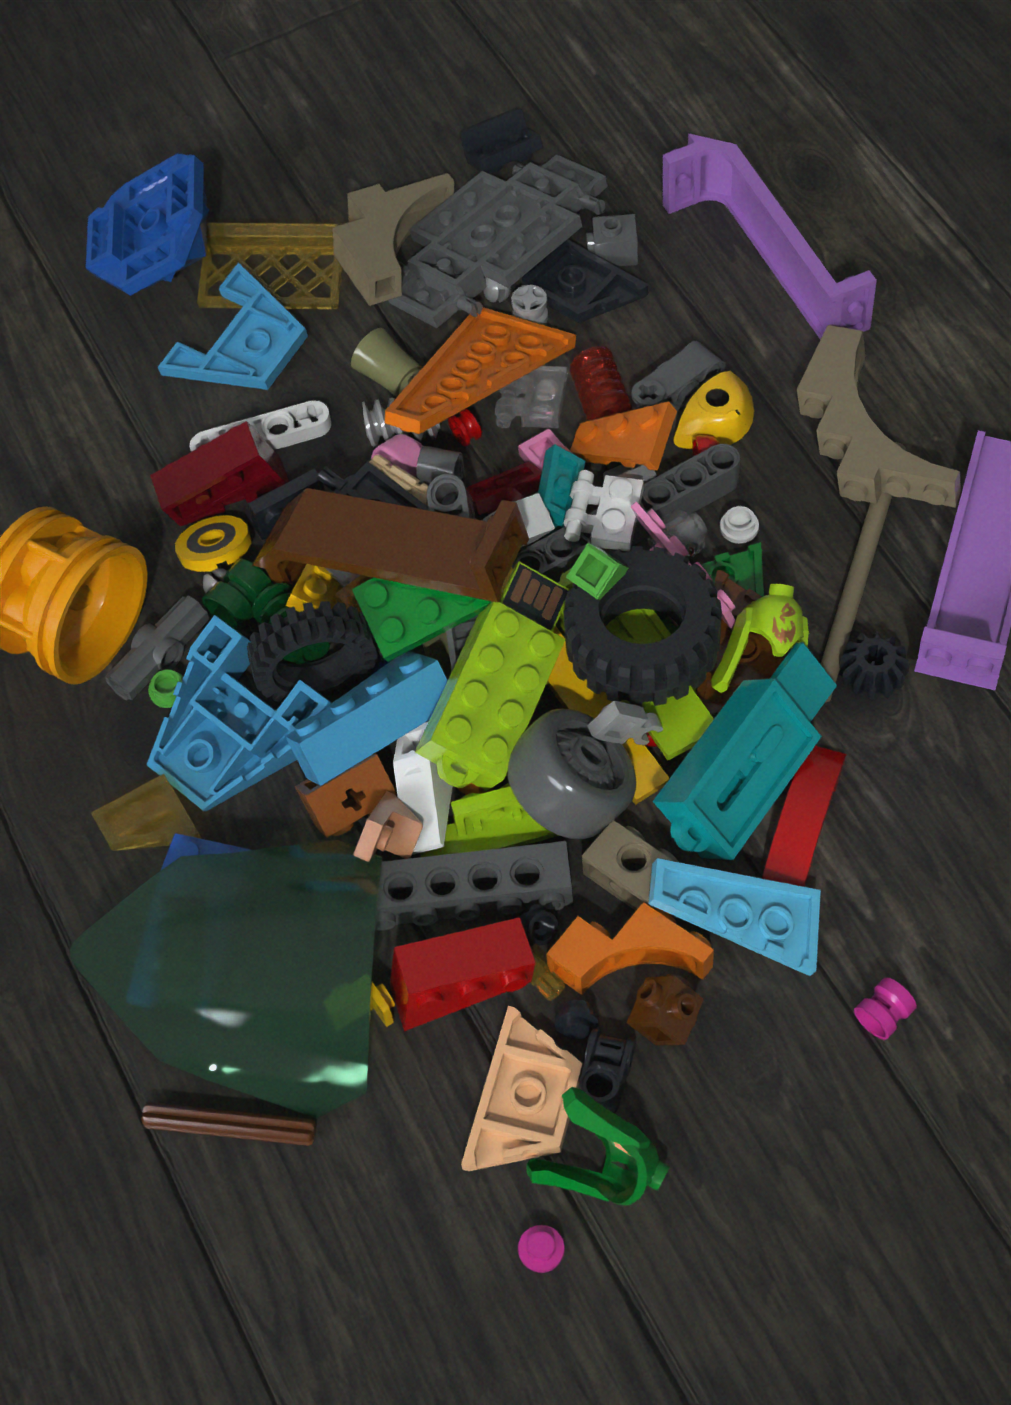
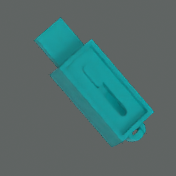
(746, 758)

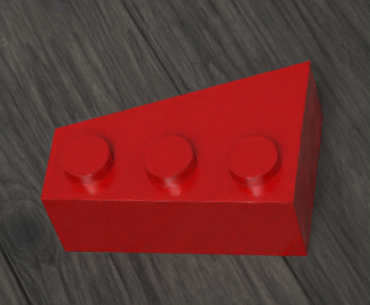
(459, 970)

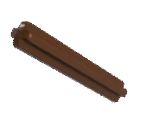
(229, 1123)

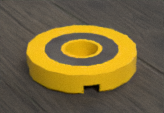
(212, 543)

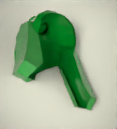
(623, 1144)

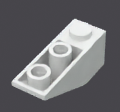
(422, 790)

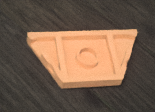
(522, 1098)

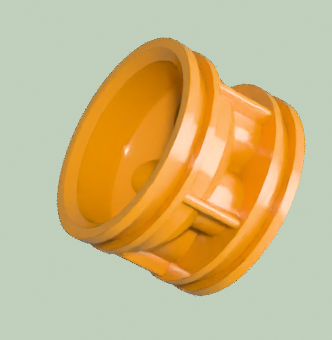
(67, 593)

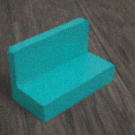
(556, 481)

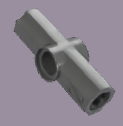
(157, 648)

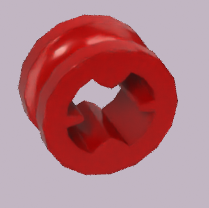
(465, 427)

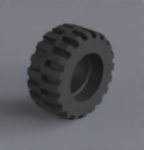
(653, 669)

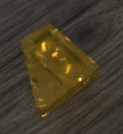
(144, 817)

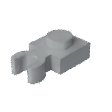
(624, 721)

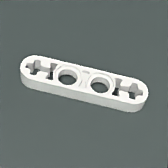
(263, 423)

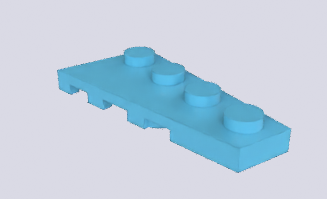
(748, 910)

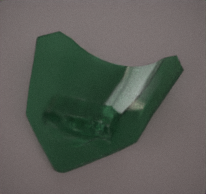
(248, 969)

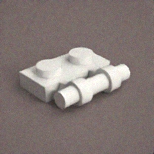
(615, 520)

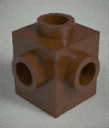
(665, 1010)

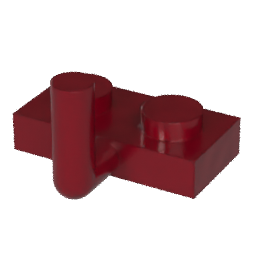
(509, 486)

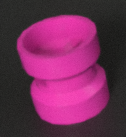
(885, 1008)

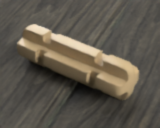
(401, 477)

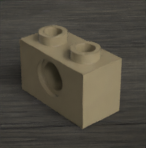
(611, 852)

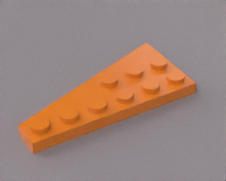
(473, 364)

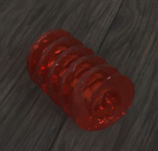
(599, 383)

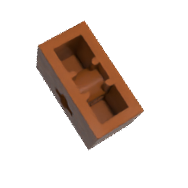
(327, 802)

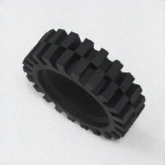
(309, 628)

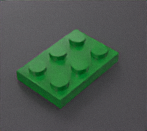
(410, 615)

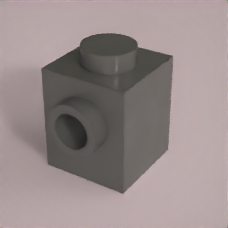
(614, 239)

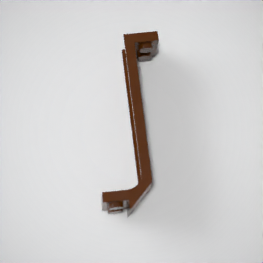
(394, 543)

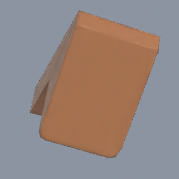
(390, 829)

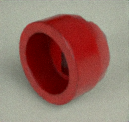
(702, 443)

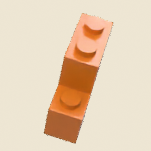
(649, 937)

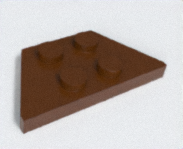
(757, 657)

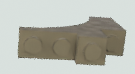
(377, 230)

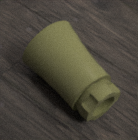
(384, 361)

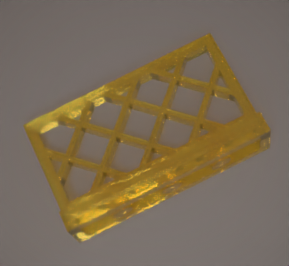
(274, 243)

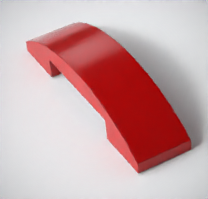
(803, 817)

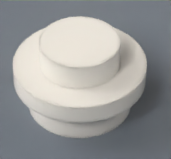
(739, 525)

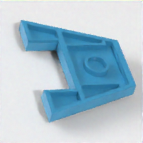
(252, 346)

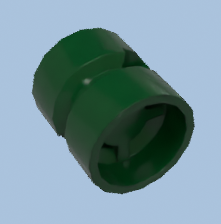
(235, 596)

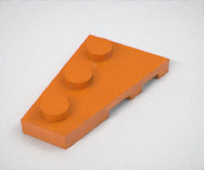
(626, 437)

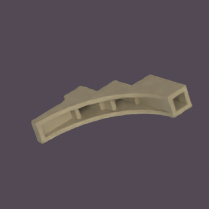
(846, 432)

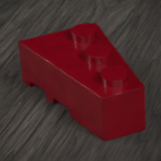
(218, 474)

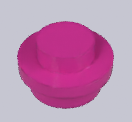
(541, 1248)

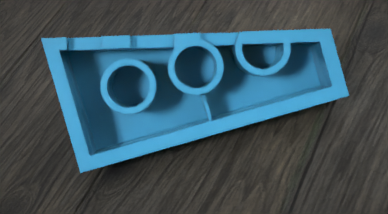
(368, 717)

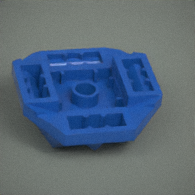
(150, 226)

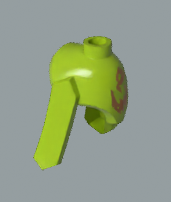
(774, 617)

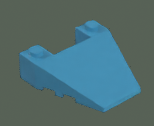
(219, 729)

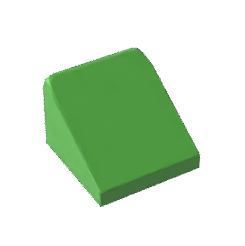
(596, 571)

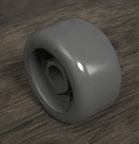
(568, 777)

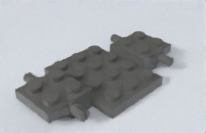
(495, 233)

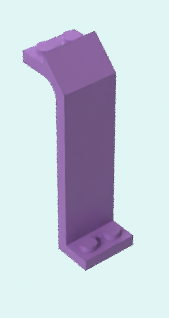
(723, 174)
(973, 595)

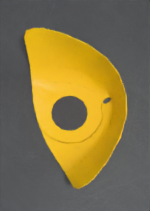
(721, 421)

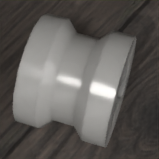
(528, 298)

